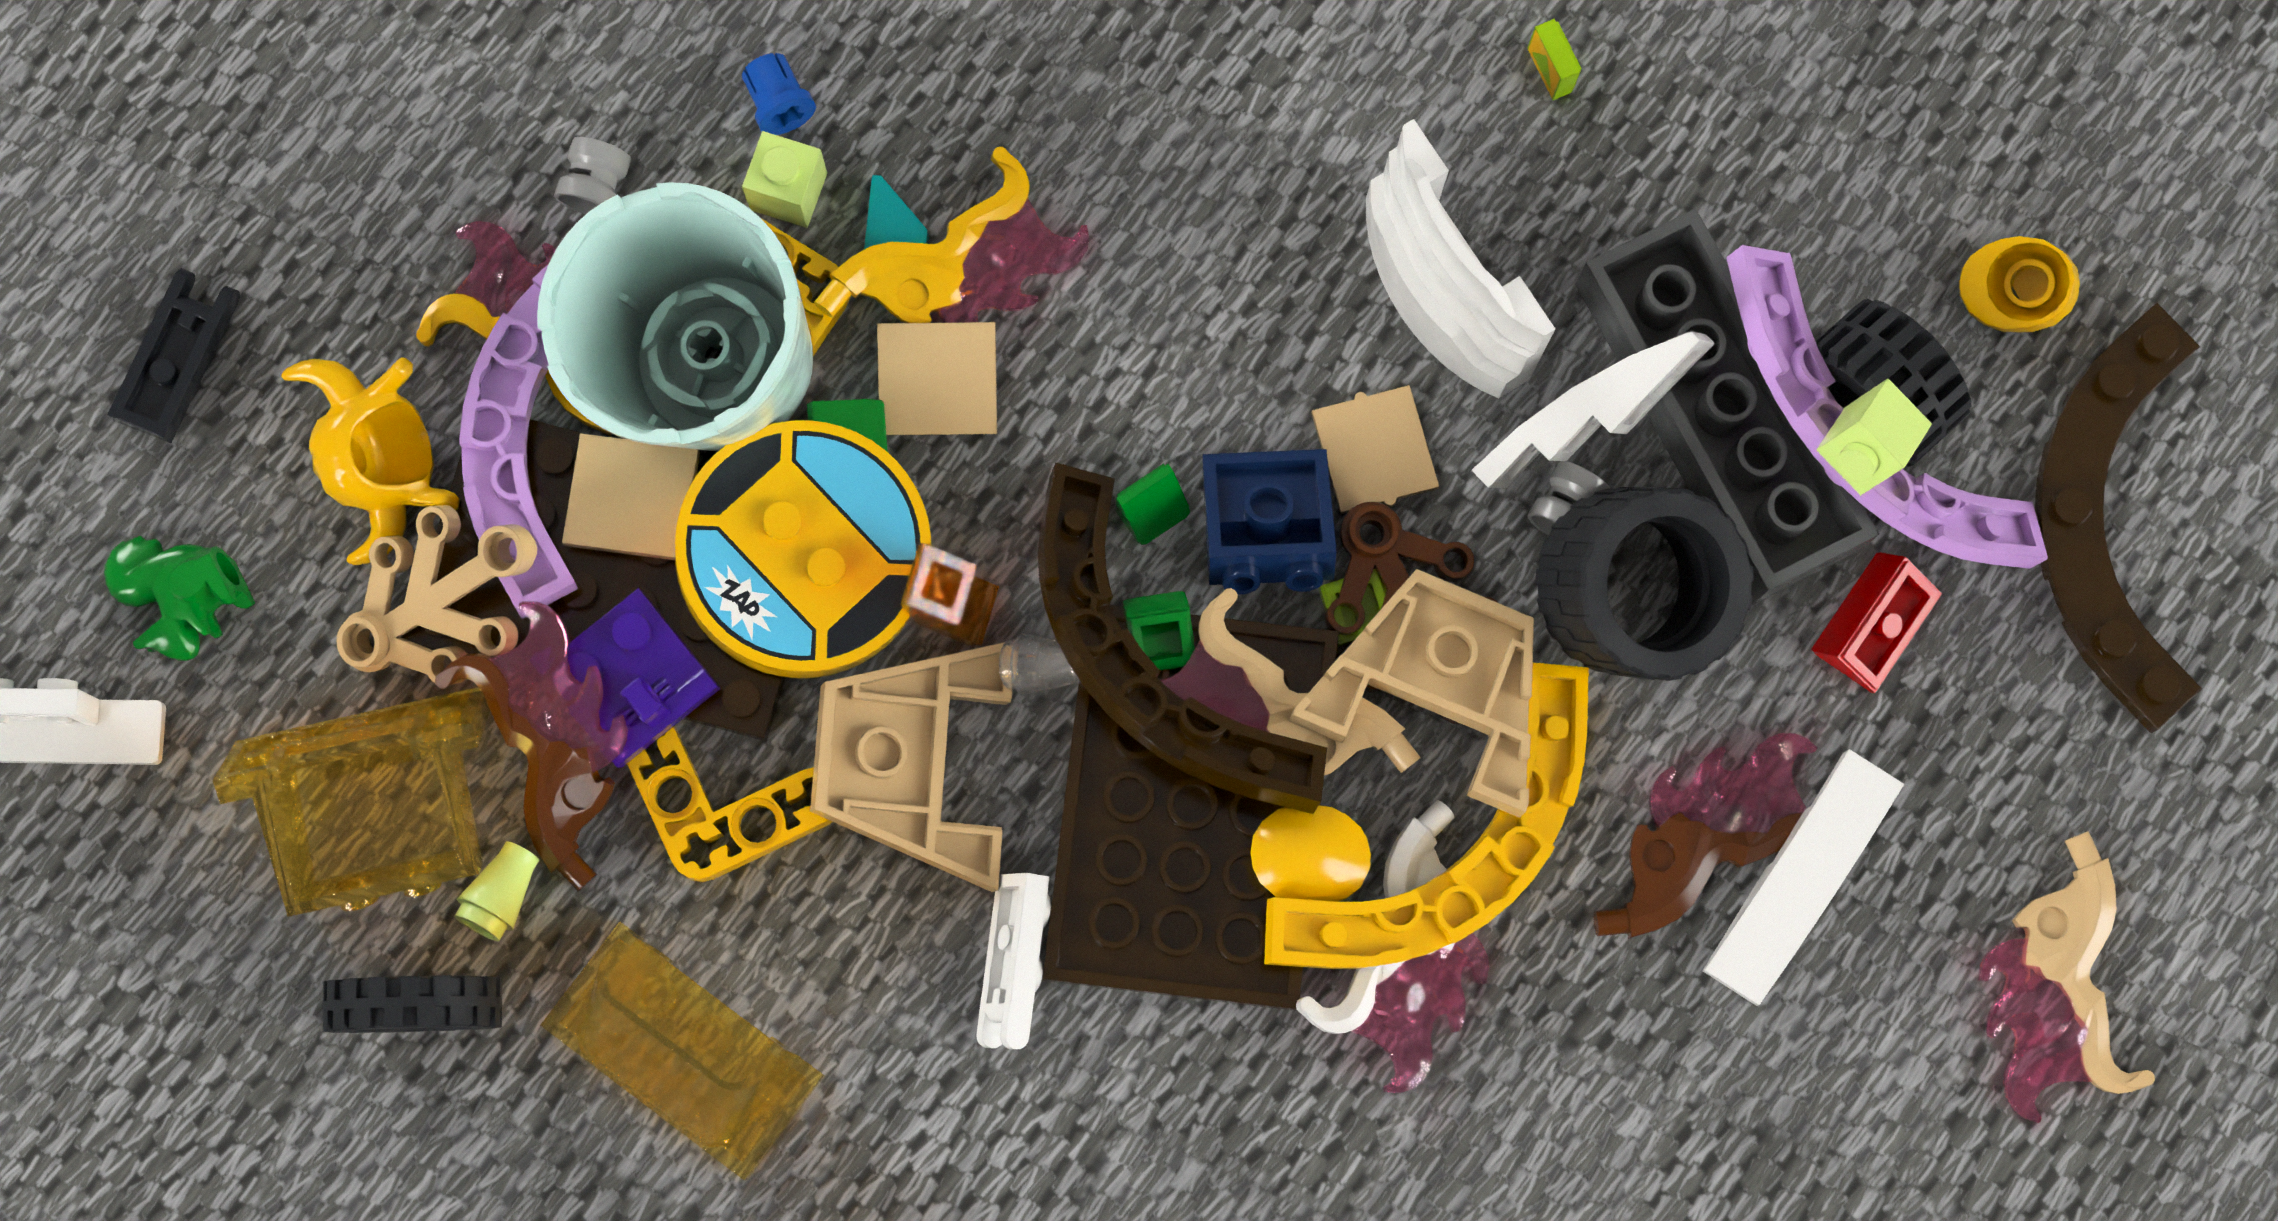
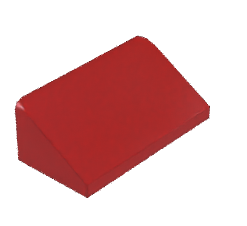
(1877, 620)

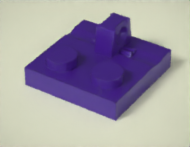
(643, 672)

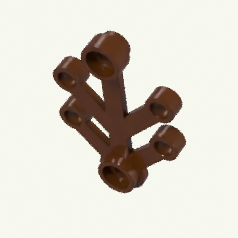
(1386, 560)

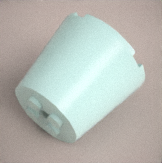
(646, 295)

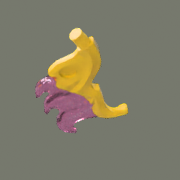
(971, 270)
(489, 291)

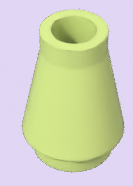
(497, 893)

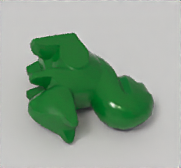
(186, 584)

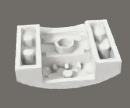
(1438, 284)

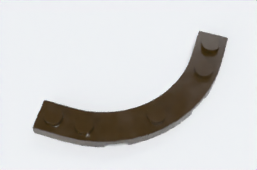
(2072, 519)
(1126, 680)

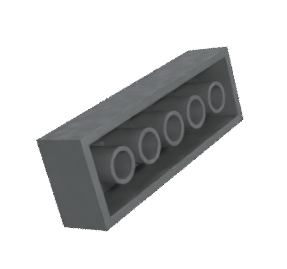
(1721, 414)

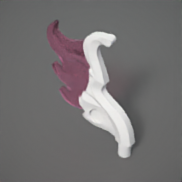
(1403, 999)

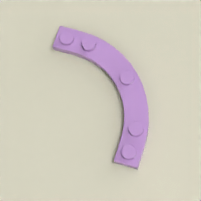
(495, 446)
(1920, 507)

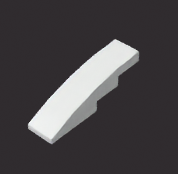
(1610, 398)
(1803, 877)

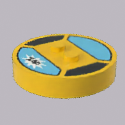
(800, 548)

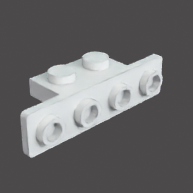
(75, 728)

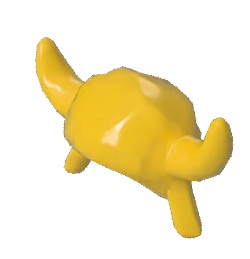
(371, 447)

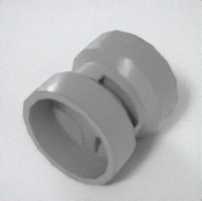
(592, 174)
(1568, 485)

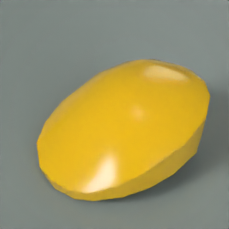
(2038, 273)
(1310, 854)

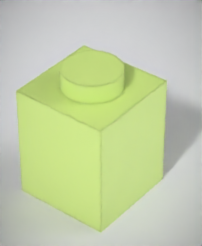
(784, 179)
(1874, 437)

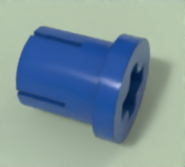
(777, 94)

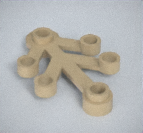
(429, 600)

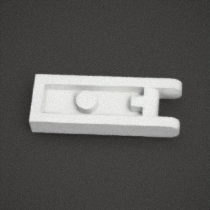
(1013, 960)

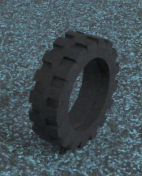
(412, 1004)

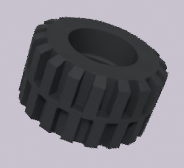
(1886, 343)

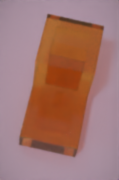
(948, 596)

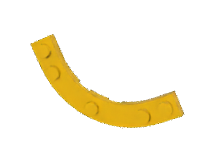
(1474, 886)

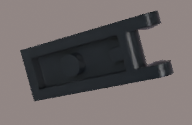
(172, 359)

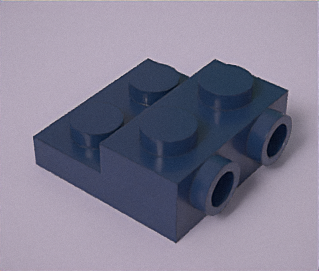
(1269, 519)

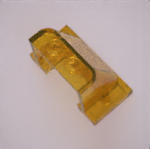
(364, 801)
(682, 1051)

